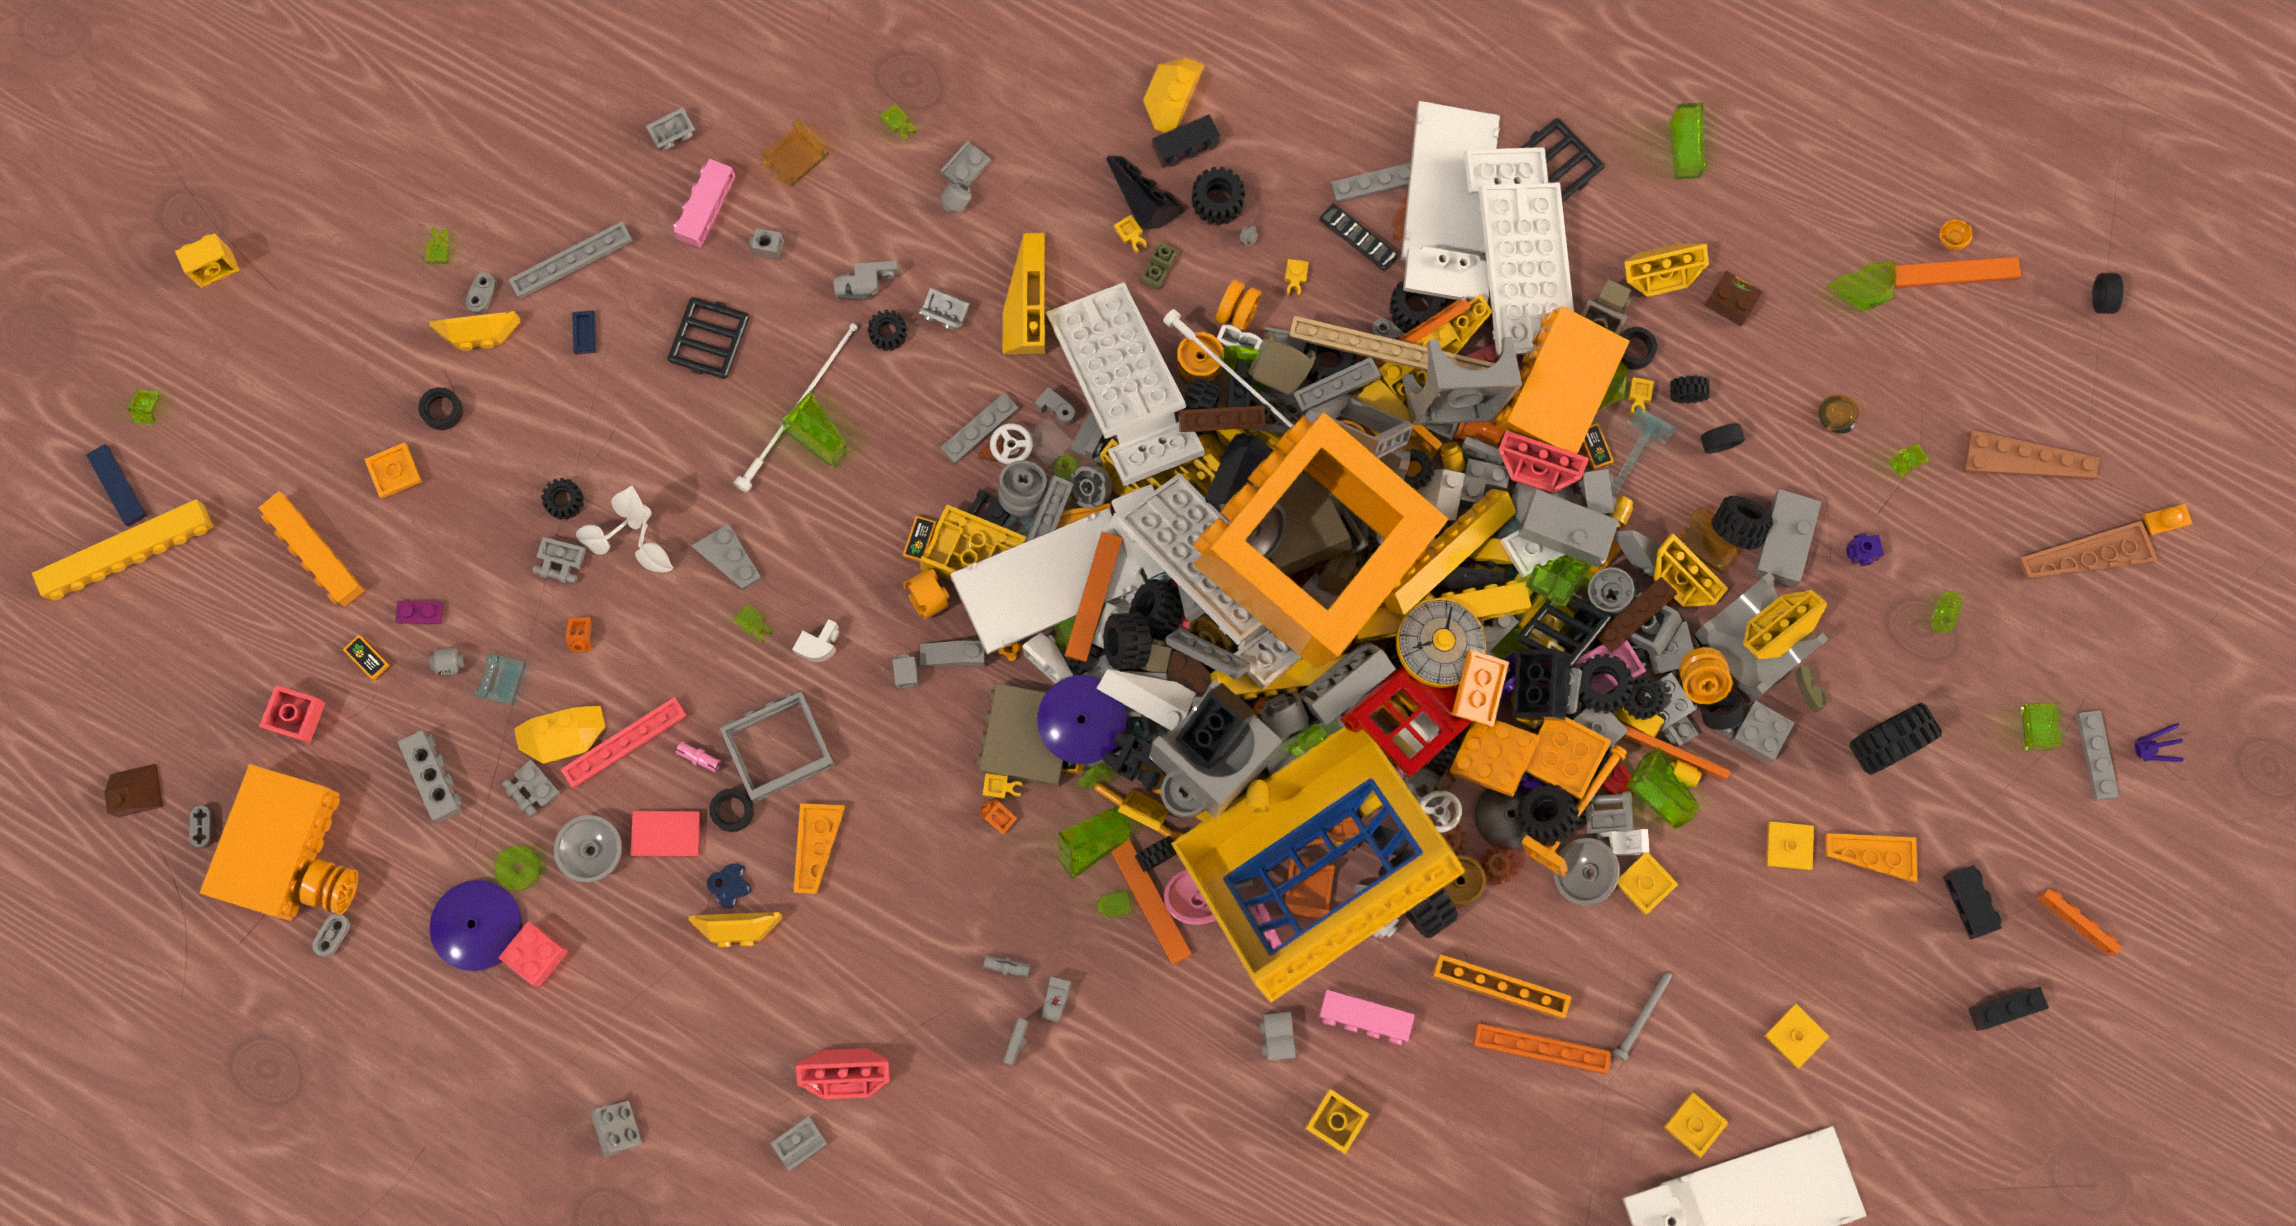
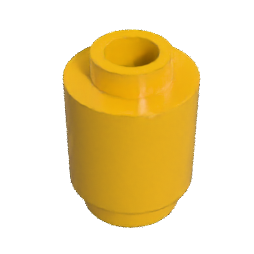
(1452, 457)
(1622, 511)
(1686, 773)
(1258, 797)

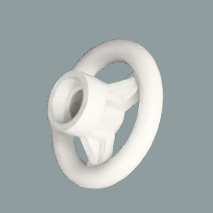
(1003, 458)
(1445, 817)

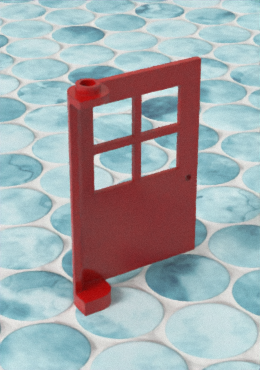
(1433, 701)

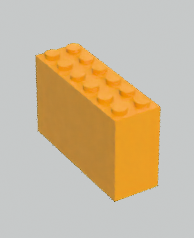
(1563, 380)
(270, 842)

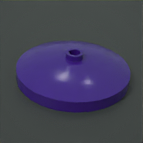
(1059, 716)
(496, 925)

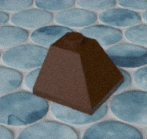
(133, 791)

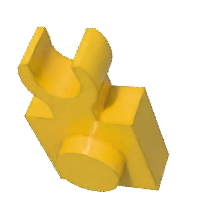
(1129, 232)
(1296, 274)
(1640, 392)
(997, 786)

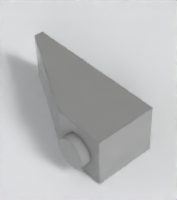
(1639, 550)
(953, 654)

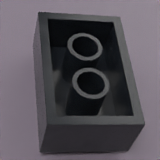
(1541, 685)
(1215, 725)

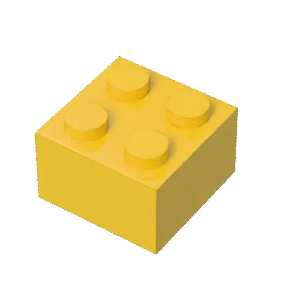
(207, 260)
(1336, 1121)

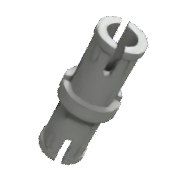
(1006, 966)

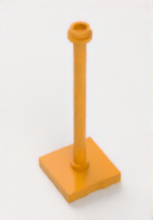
(1546, 854)

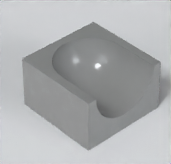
(1222, 783)

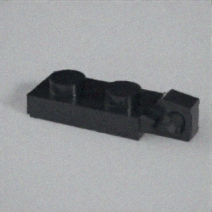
(1238, 394)

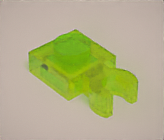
(897, 120)
(438, 250)
(751, 621)
(1308, 739)

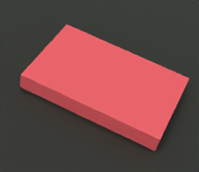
(665, 834)

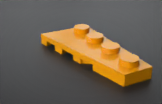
(815, 841)
(1877, 853)

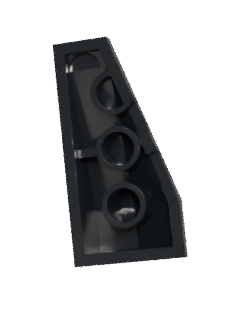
(1145, 201)
(1237, 464)

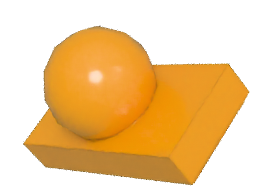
(2167, 519)

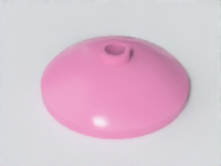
(1182, 899)

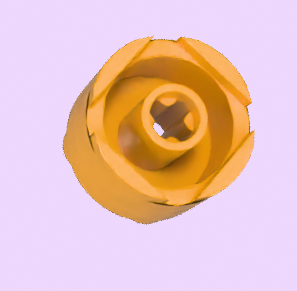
(926, 593)

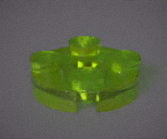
(506, 861)

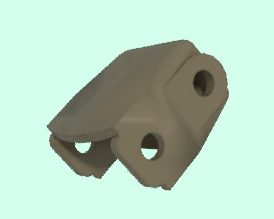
(1280, 365)

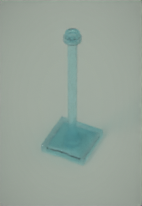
(1650, 426)

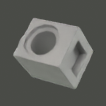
(773, 250)
(905, 672)

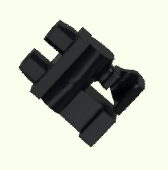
(1129, 761)

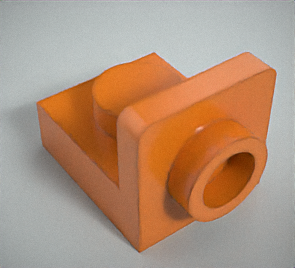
(579, 634)
(997, 815)

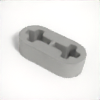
(201, 827)

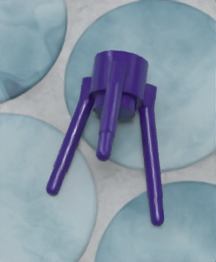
(2146, 748)

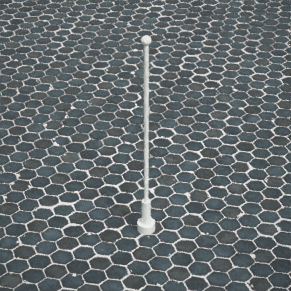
(1173, 319)
(743, 483)

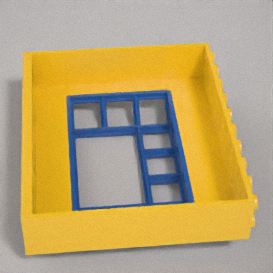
(1305, 804)

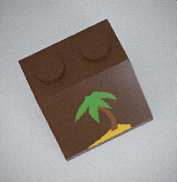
(1733, 298)

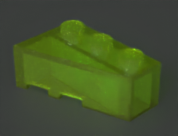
(1688, 141)
(815, 431)
(1559, 579)
(1662, 791)
(1091, 841)

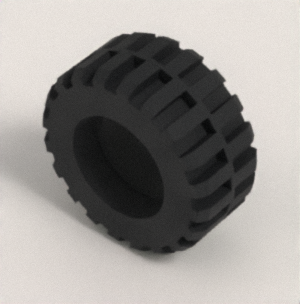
(1895, 738)
(1432, 913)

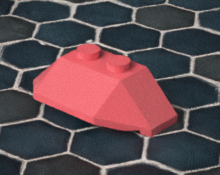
(1540, 463)
(843, 1073)

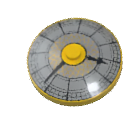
(1436, 640)

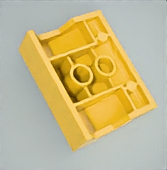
(963, 540)

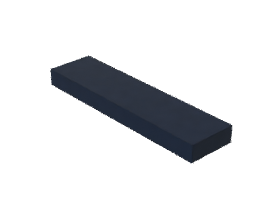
(116, 485)

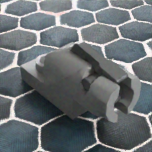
(865, 280)

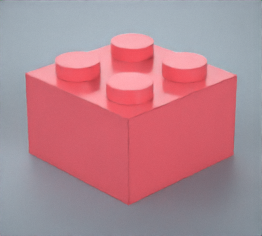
(292, 714)
(533, 954)

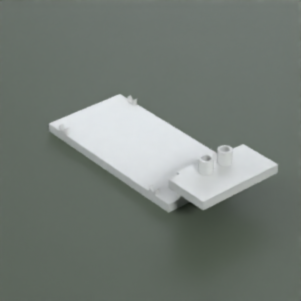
(1442, 220)
(1521, 240)
(1125, 382)
(1166, 528)
(1045, 577)
(1779, 1185)

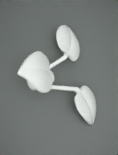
(627, 505)

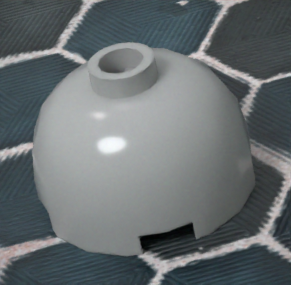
(1091, 485)

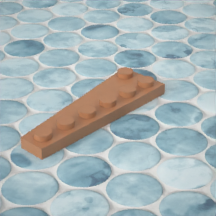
(1999, 454)
(2106, 550)

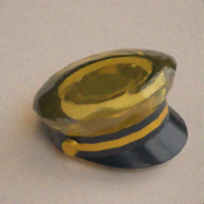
(1838, 413)

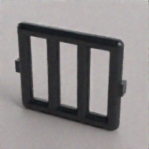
(1584, 152)
(729, 354)
(1579, 648)

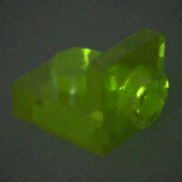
(142, 406)
(1908, 460)
(1089, 779)
(1114, 905)

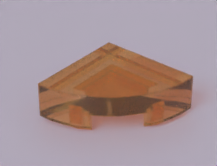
(986, 454)

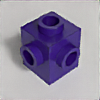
(1864, 549)

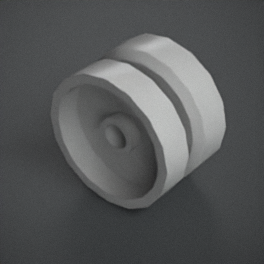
(1022, 488)
(1175, 802)

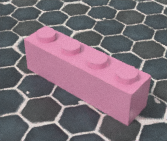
(704, 203)
(1366, 1016)

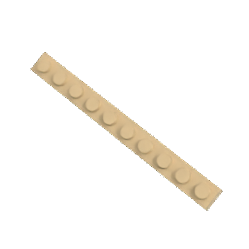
(1373, 345)

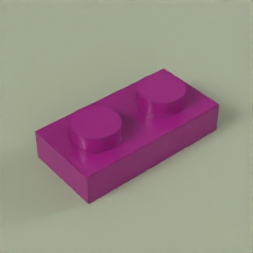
(419, 612)

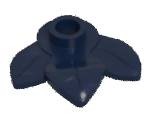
(732, 885)

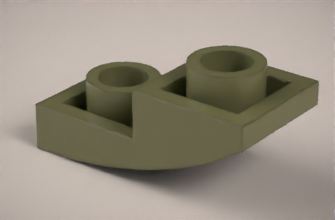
(1159, 265)
(1812, 695)

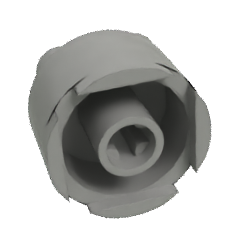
(1284, 715)

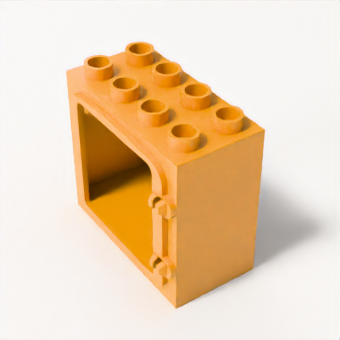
(1364, 488)

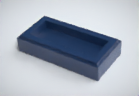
(584, 332)

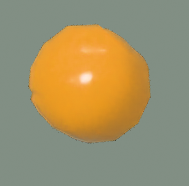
(1955, 235)

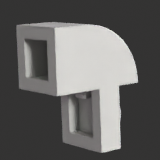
(815, 648)
(1626, 843)

